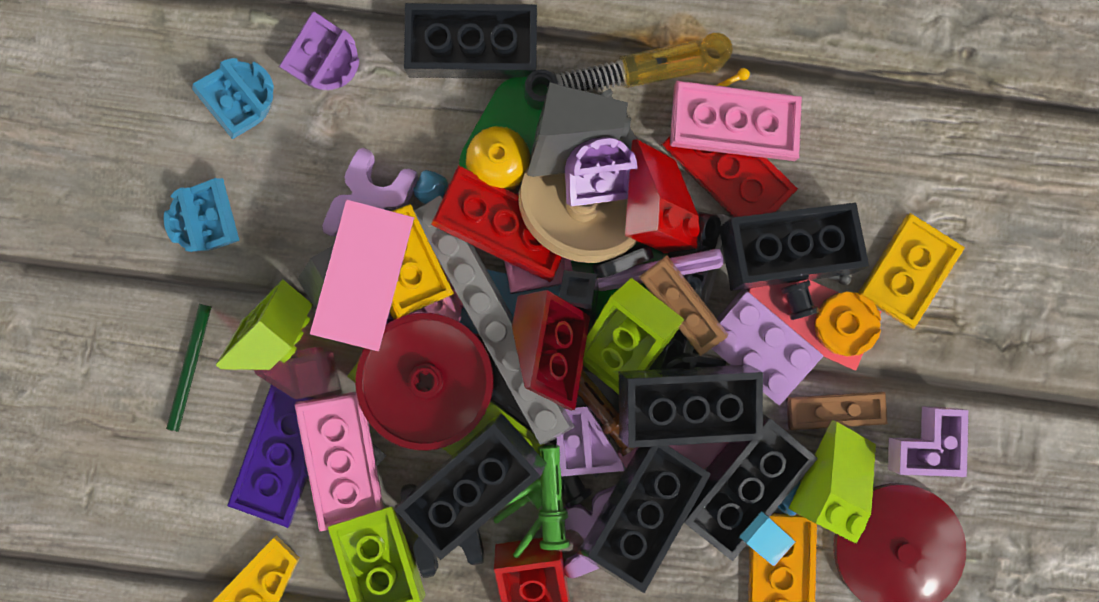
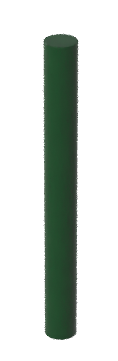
(188, 367)

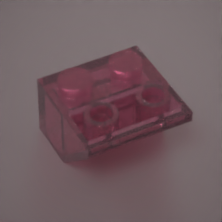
(306, 375)

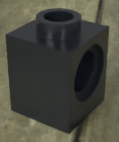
(580, 290)

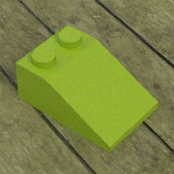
(629, 333)
(839, 483)
(376, 559)

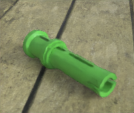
(552, 511)

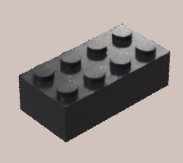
(470, 40)
(793, 246)
(690, 405)
(744, 483)
(471, 486)
(644, 515)

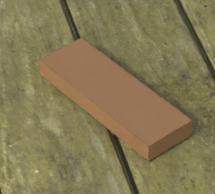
(672, 289)
(846, 409)

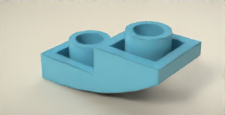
(767, 539)

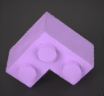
(940, 449)

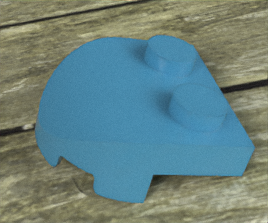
(236, 95)
(201, 217)

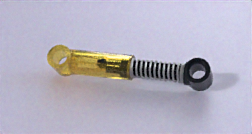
(638, 68)

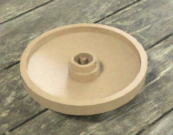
(574, 232)

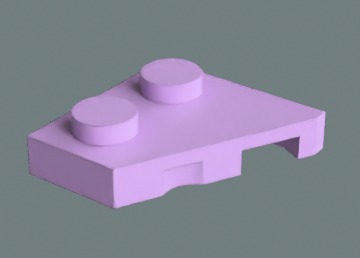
(586, 447)

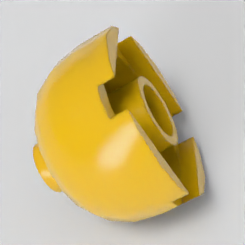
(498, 157)

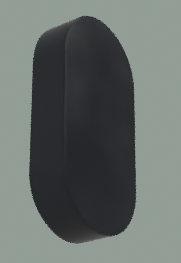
(627, 260)

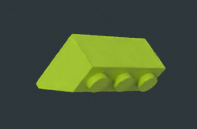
(268, 331)

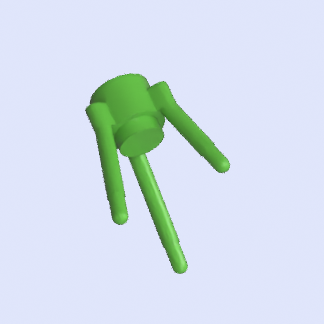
(534, 495)

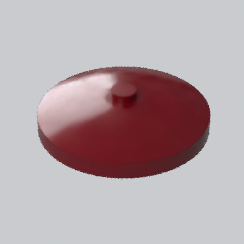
(425, 382)
(907, 551)

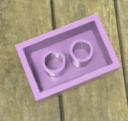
(766, 343)

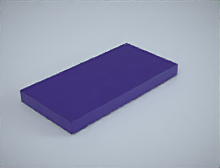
(274, 463)

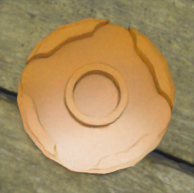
(848, 323)

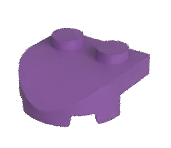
(321, 55)
(598, 172)

